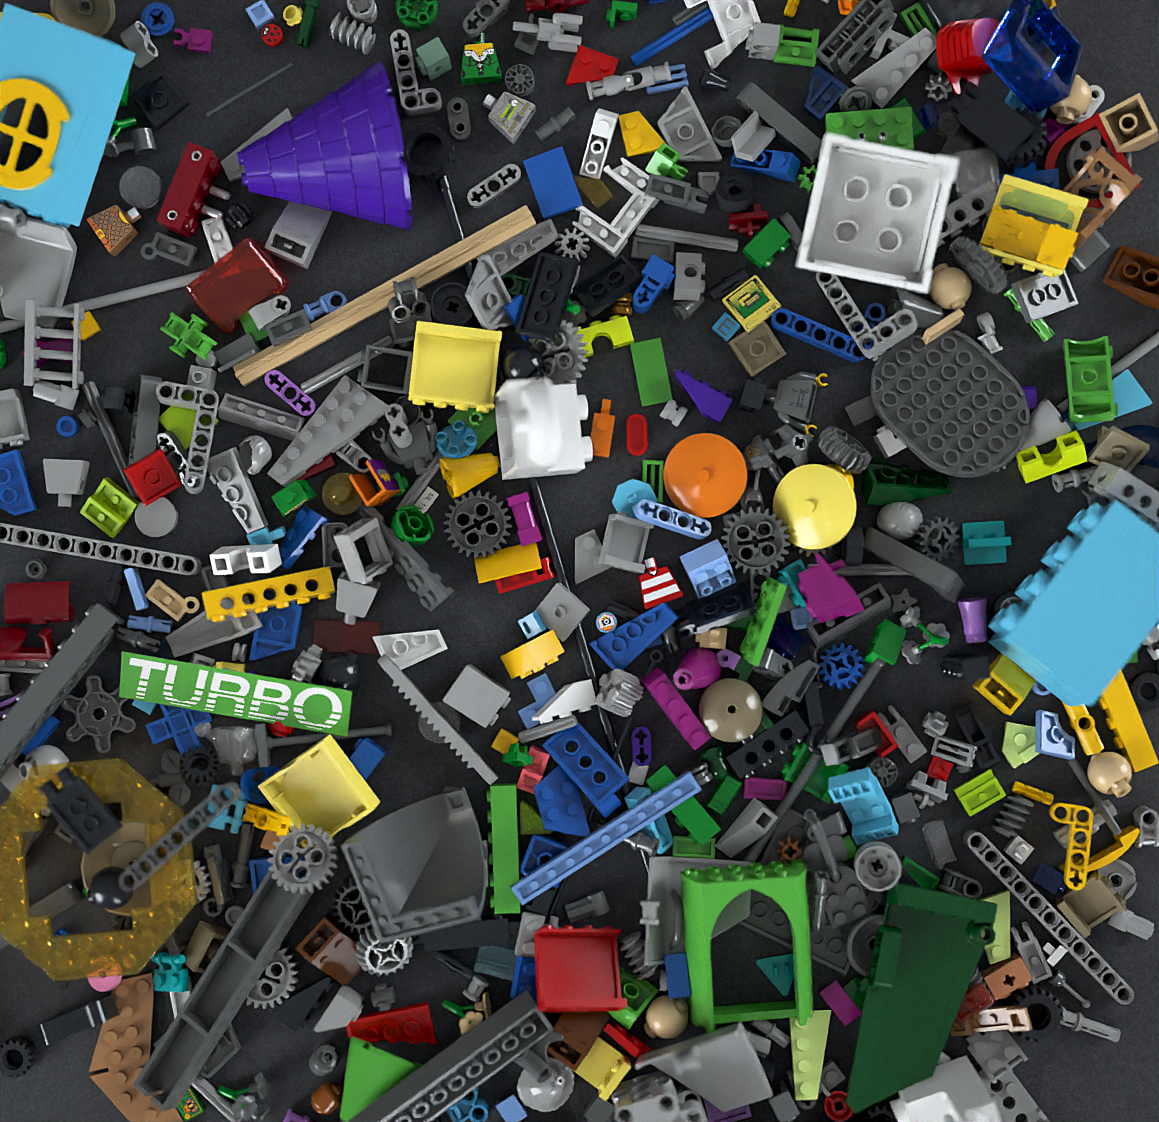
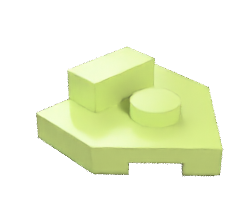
(1018, 743)

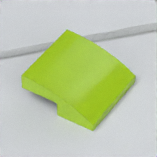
(182, 422)
(109, 507)

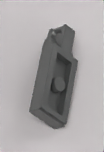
(219, 874)

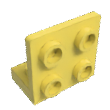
(604, 1067)

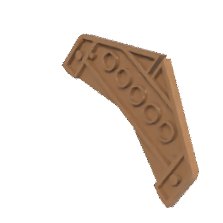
(125, 1050)

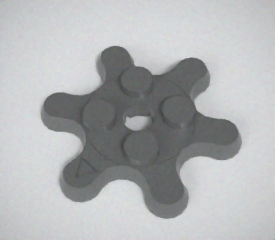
(88, 724)

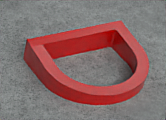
(1078, 130)

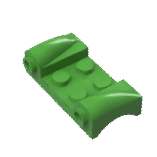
(1089, 380)

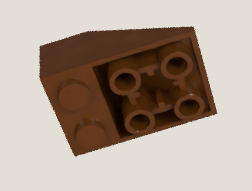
(332, 950)
(579, 1033)

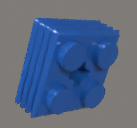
(540, 846)

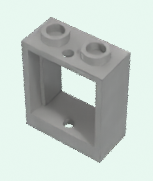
(377, 546)

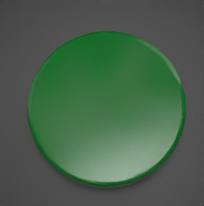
(417, 13)

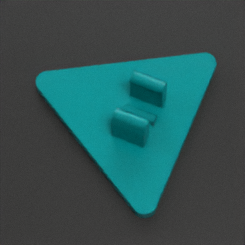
(779, 971)

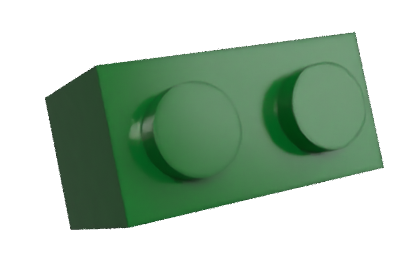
(767, 244)

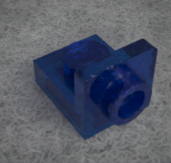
(1050, 879)

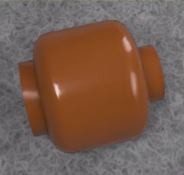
(326, 1098)

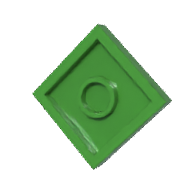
(482, 423)

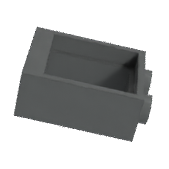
(363, 373)

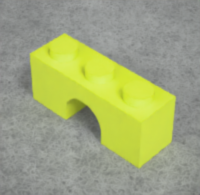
(616, 330)
(1068, 453)

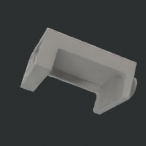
(12, 419)
(625, 542)

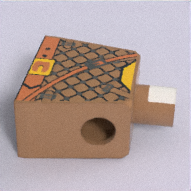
(115, 227)

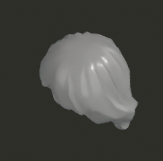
(254, 453)

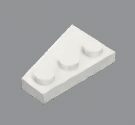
(411, 647)

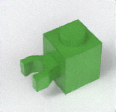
(664, 163)

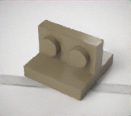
(1117, 449)

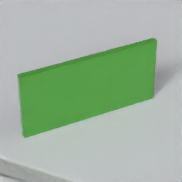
(651, 372)

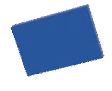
(553, 183)

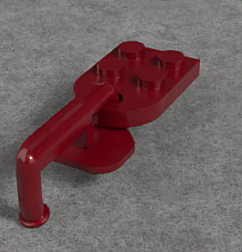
(12, 639)

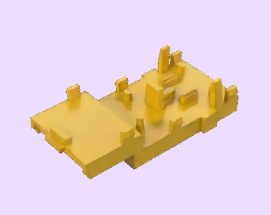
(1029, 238)

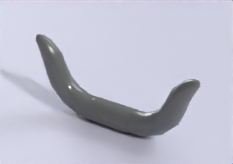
(678, 920)

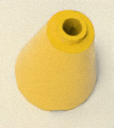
(467, 471)

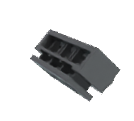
(852, 33)

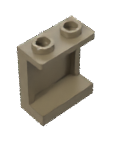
(1091, 903)

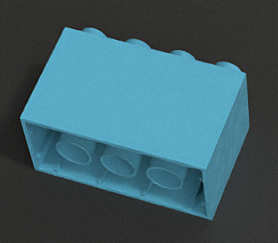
(1087, 606)

